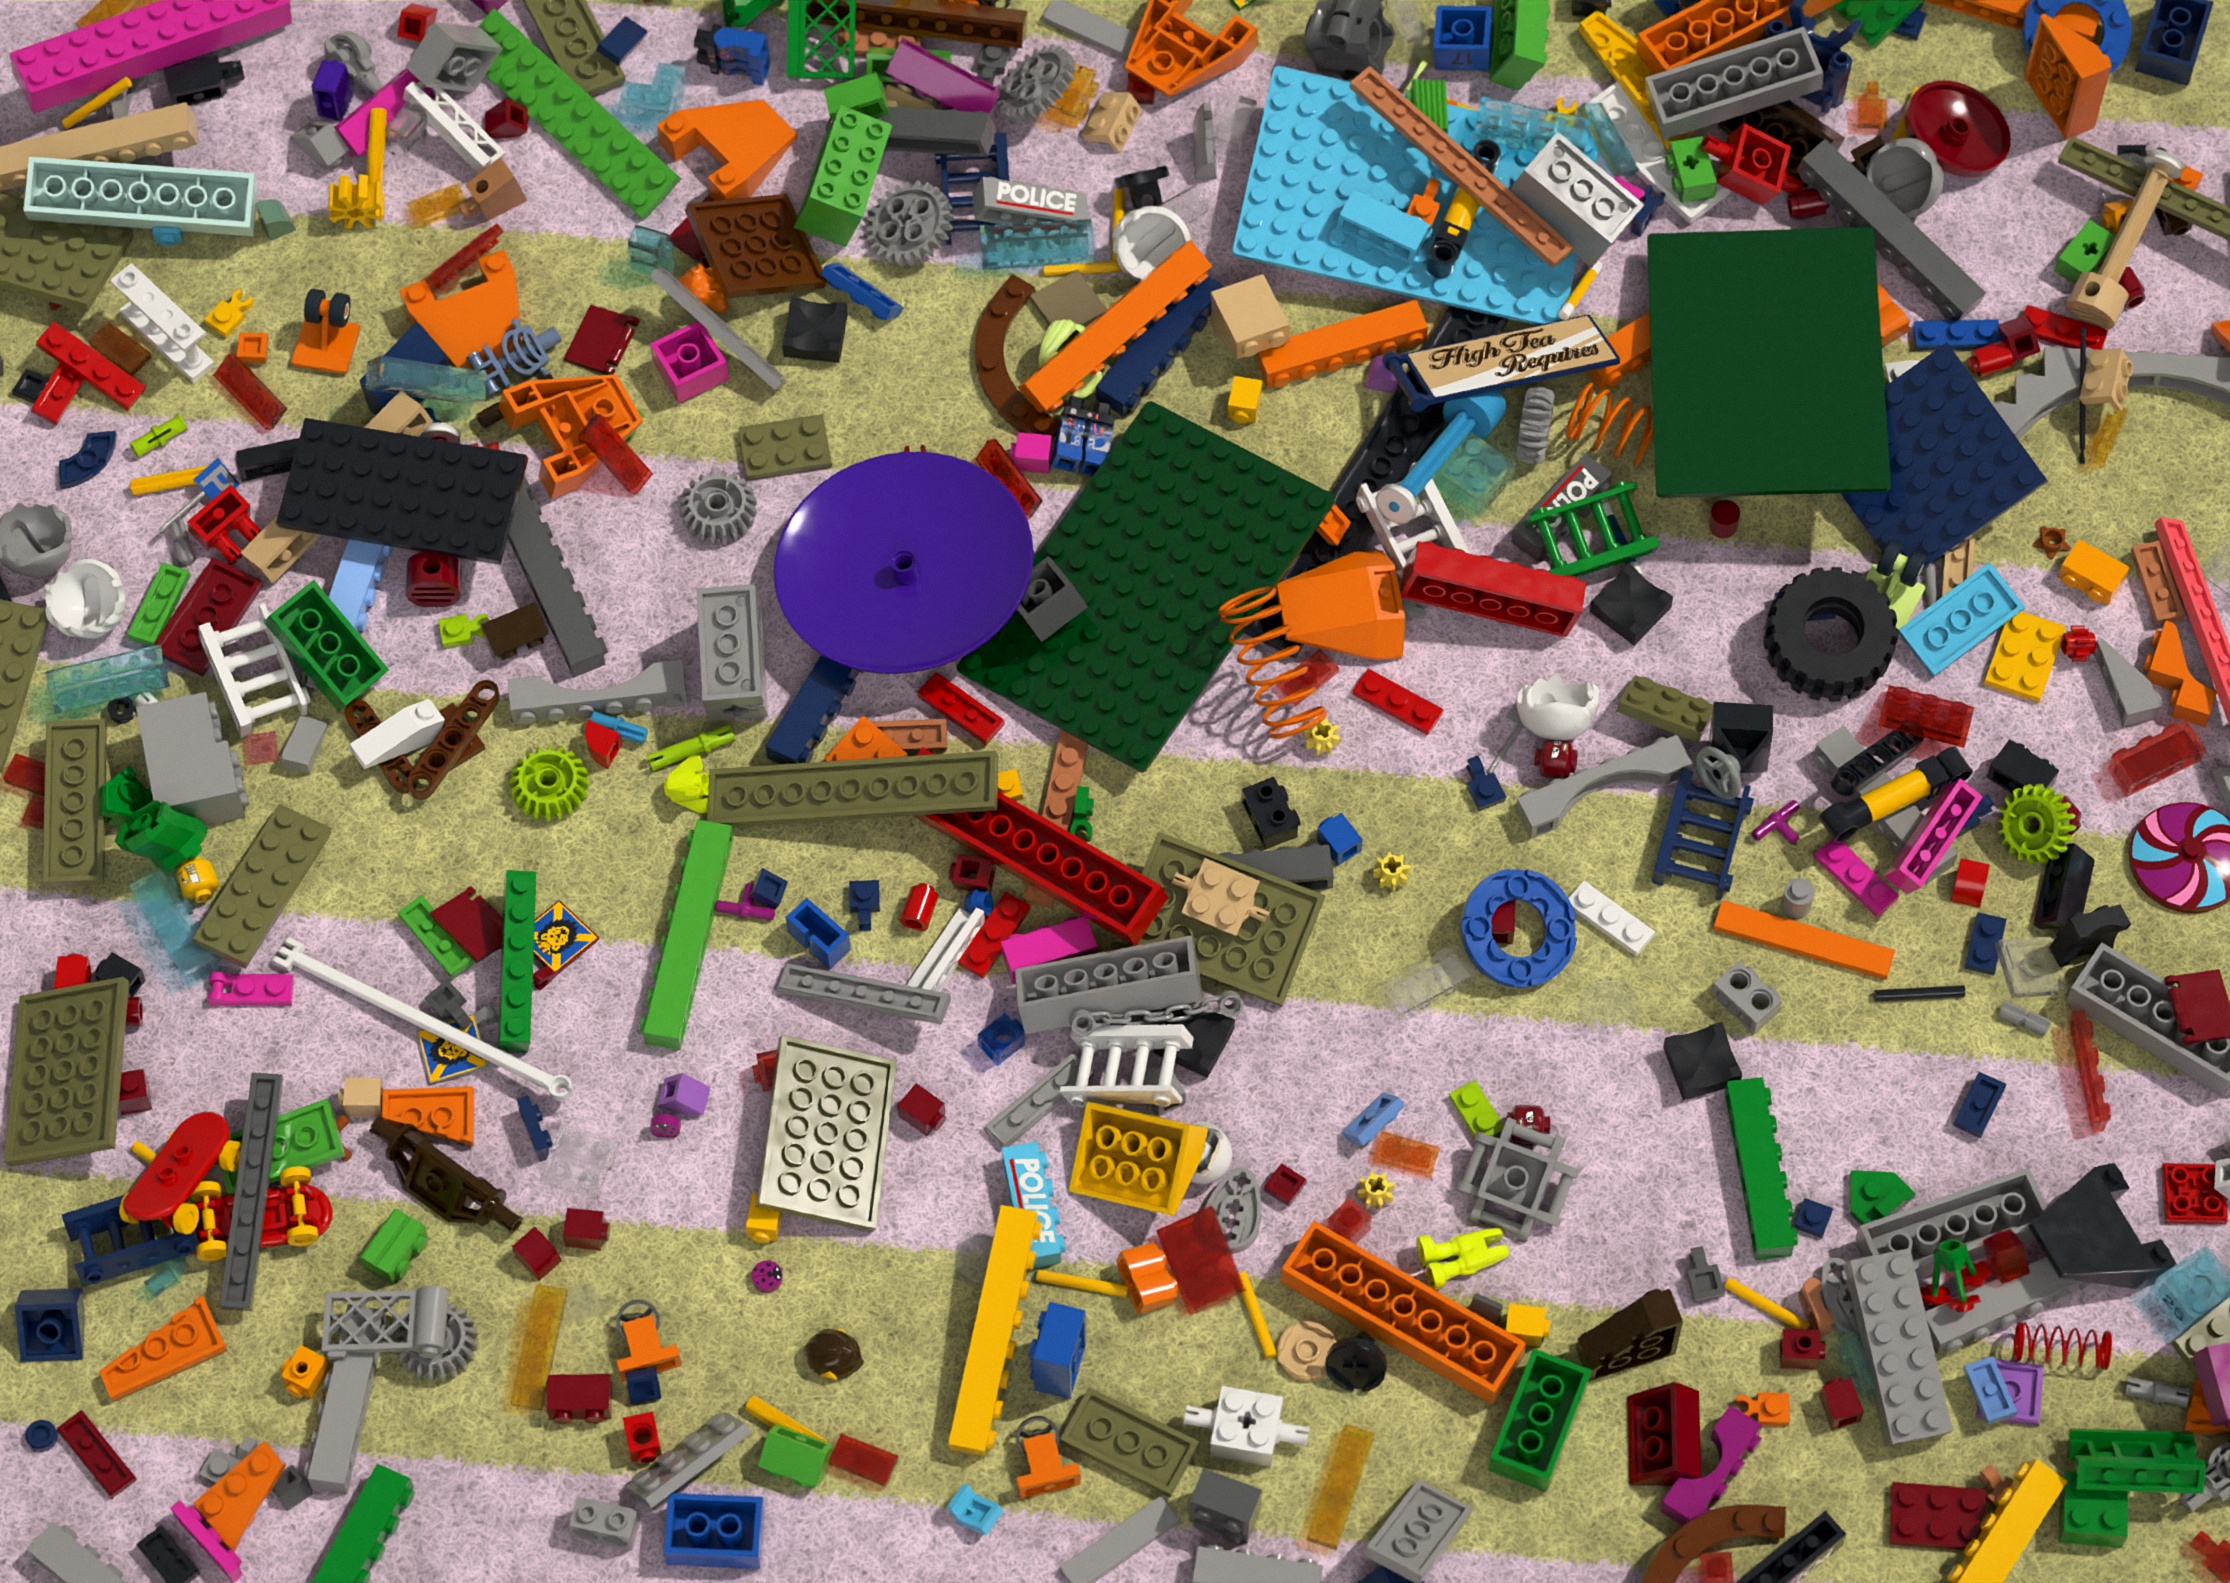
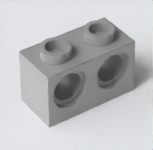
(1740, 1001)
(604, 1523)

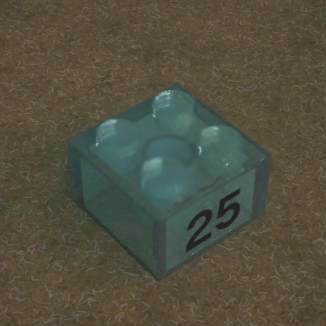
(1475, 475)
(2193, 1287)

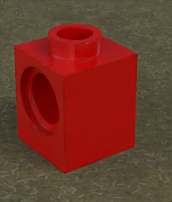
(72, 971)
(638, 1426)

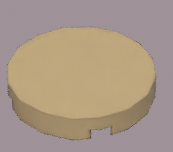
(1304, 1350)

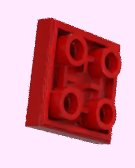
(2191, 1194)

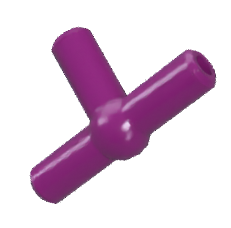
(1777, 821)
(745, 908)

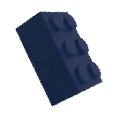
(2174, 39)

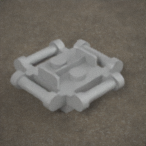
(1517, 1179)

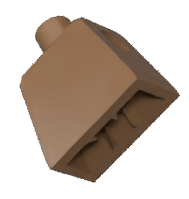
(492, 192)

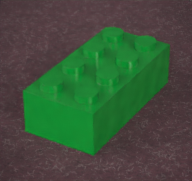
(325, 645)
(1539, 1420)

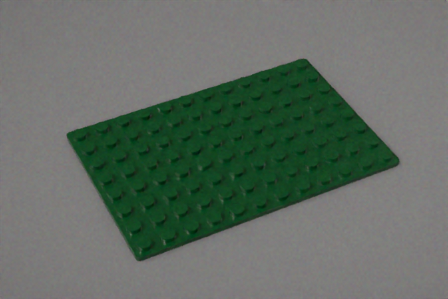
(1767, 363)
(1154, 552)

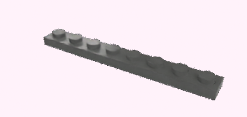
(251, 1192)

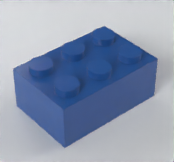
(1058, 1349)
(714, 1531)

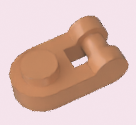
(1812, 1304)

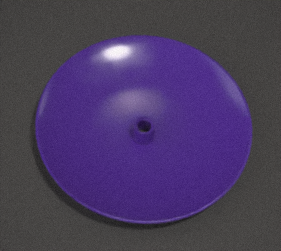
(896, 511)

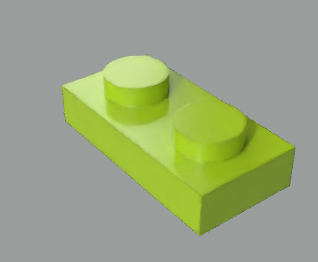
(1476, 1110)

